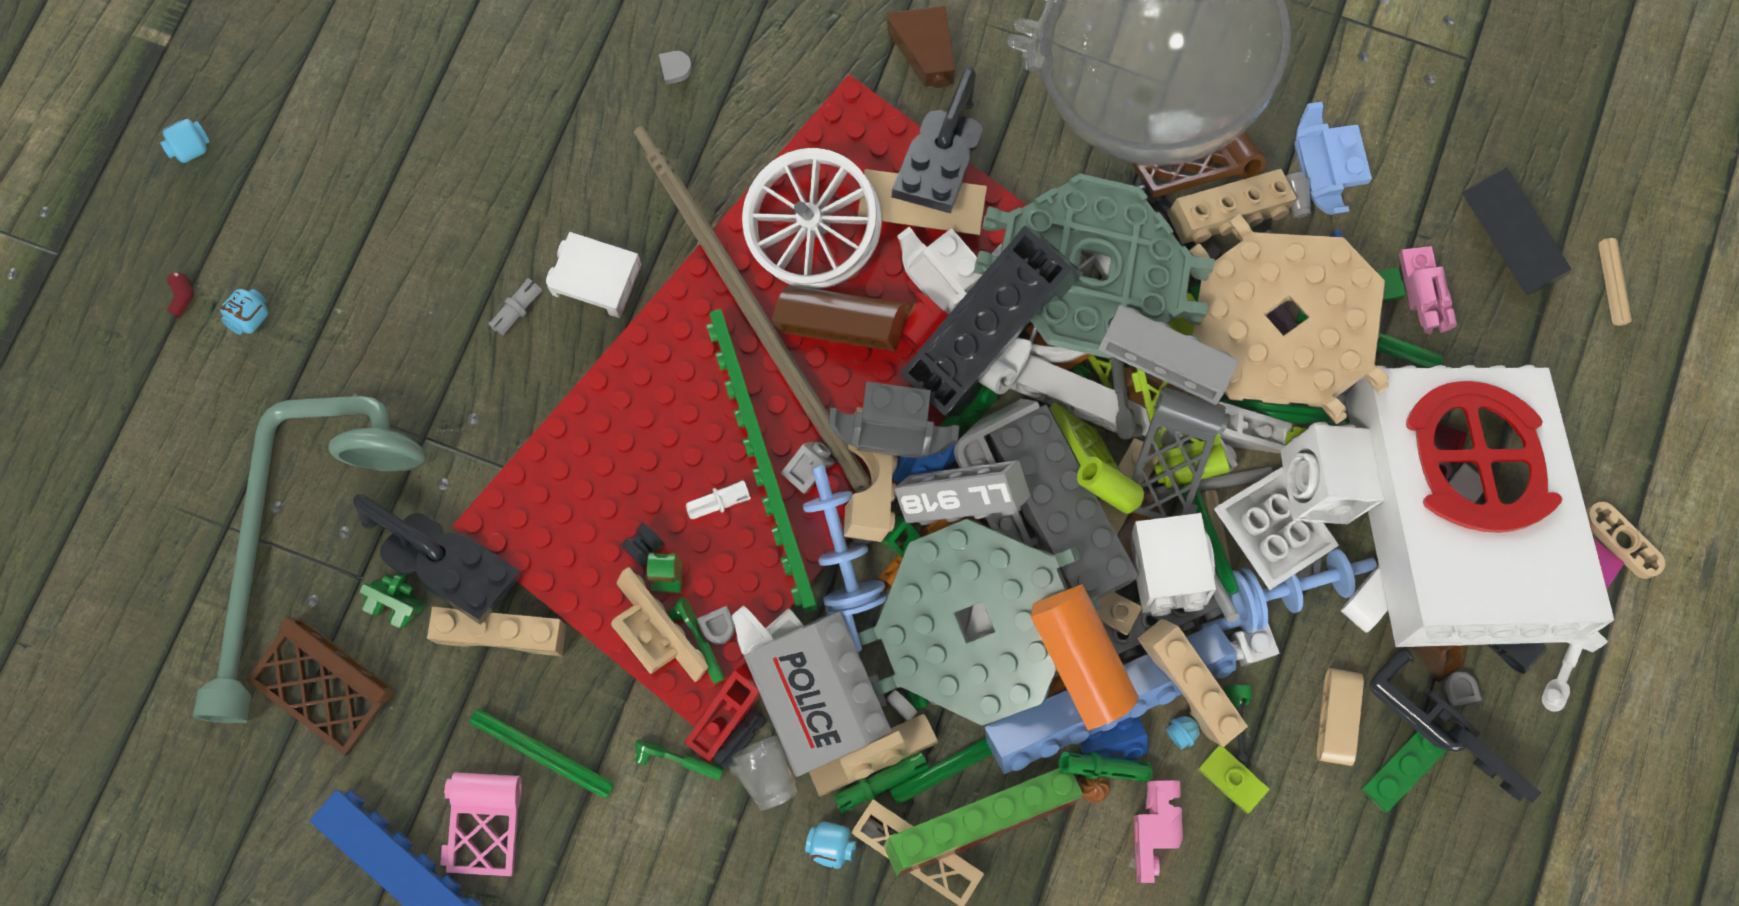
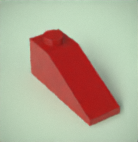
(725, 713)

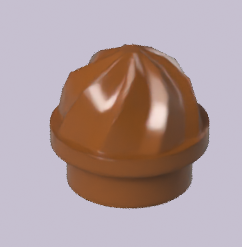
(1094, 789)

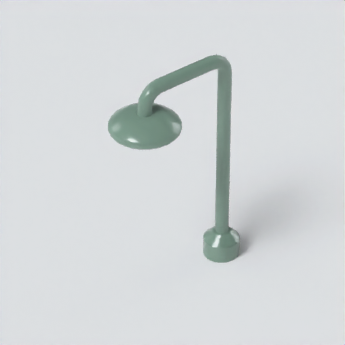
(367, 448)

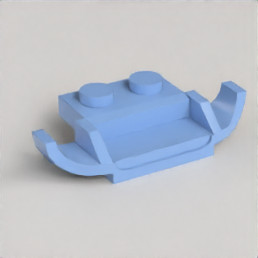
(1330, 159)

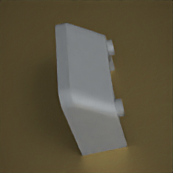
(973, 451)

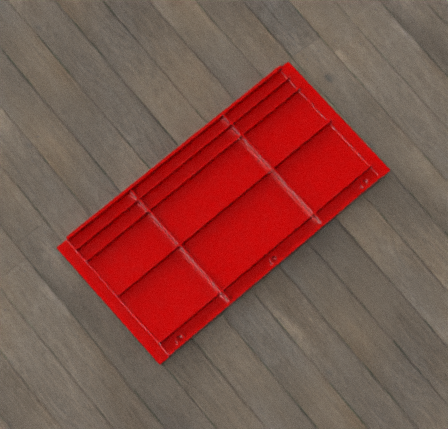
(660, 429)

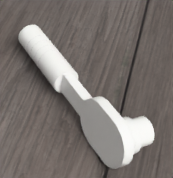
(1558, 690)

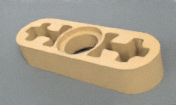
(1636, 562)

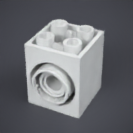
(1331, 474)
(1173, 564)

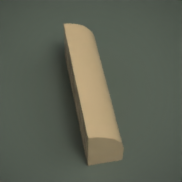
(964, 218)

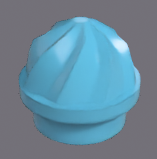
(1183, 731)

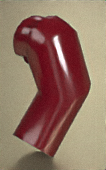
(182, 293)

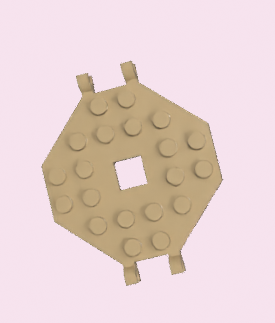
(1320, 354)

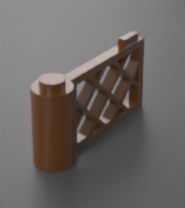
(1239, 157)

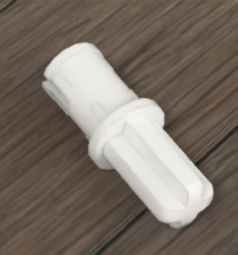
(718, 500)

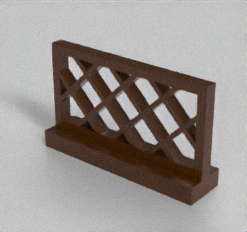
(336, 661)

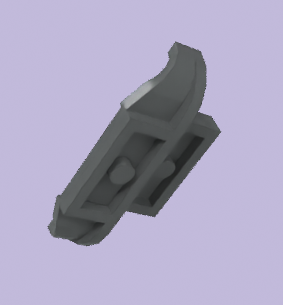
(893, 423)

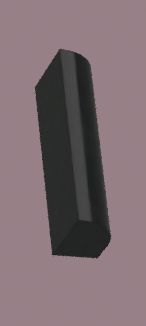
(1517, 232)

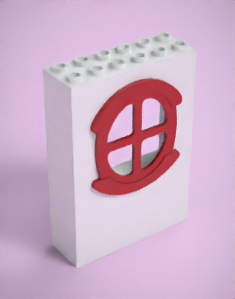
(1470, 568)

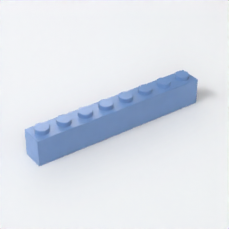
(1057, 722)

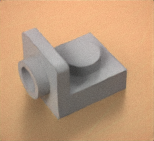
(800, 467)

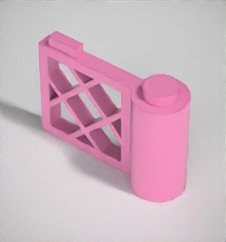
(482, 795)

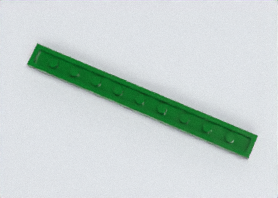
(763, 473)

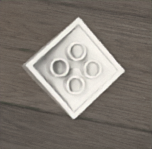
(1268, 535)

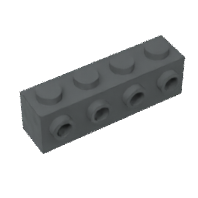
(1127, 645)

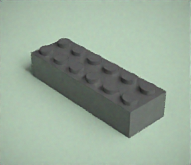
(1059, 507)

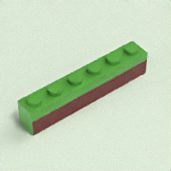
(981, 821)

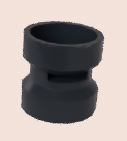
(642, 543)

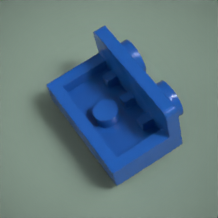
(1123, 741)

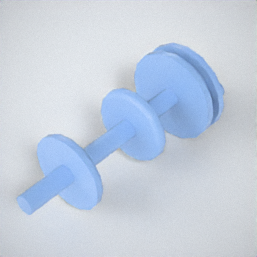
(855, 596)
(1252, 599)

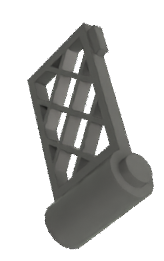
(1188, 416)

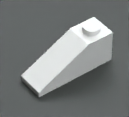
(1254, 430)

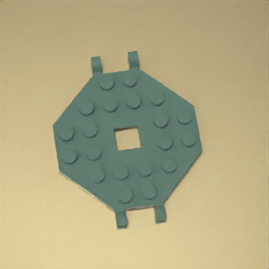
(1115, 221)
(926, 641)

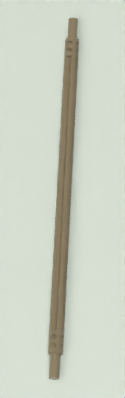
(753, 311)

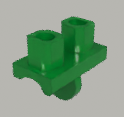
(395, 594)

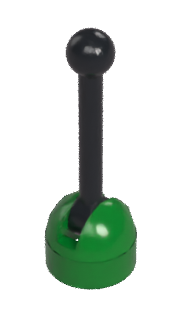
(1240, 697)

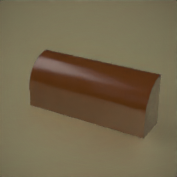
(840, 317)

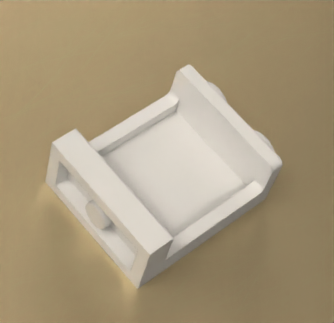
(594, 273)

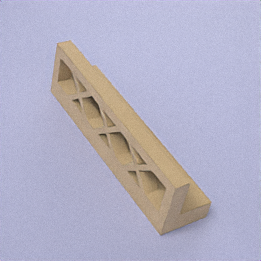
(953, 861)

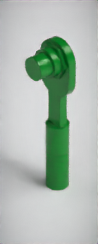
(684, 611)
(645, 749)

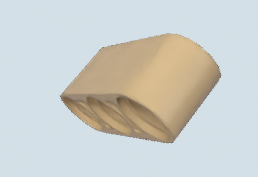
(1340, 716)

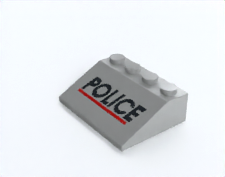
(817, 693)

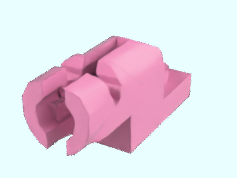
(1427, 289)
(1158, 829)

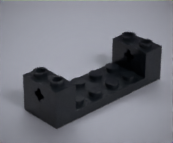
(989, 320)

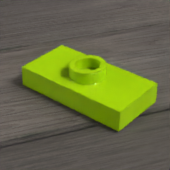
(1233, 779)

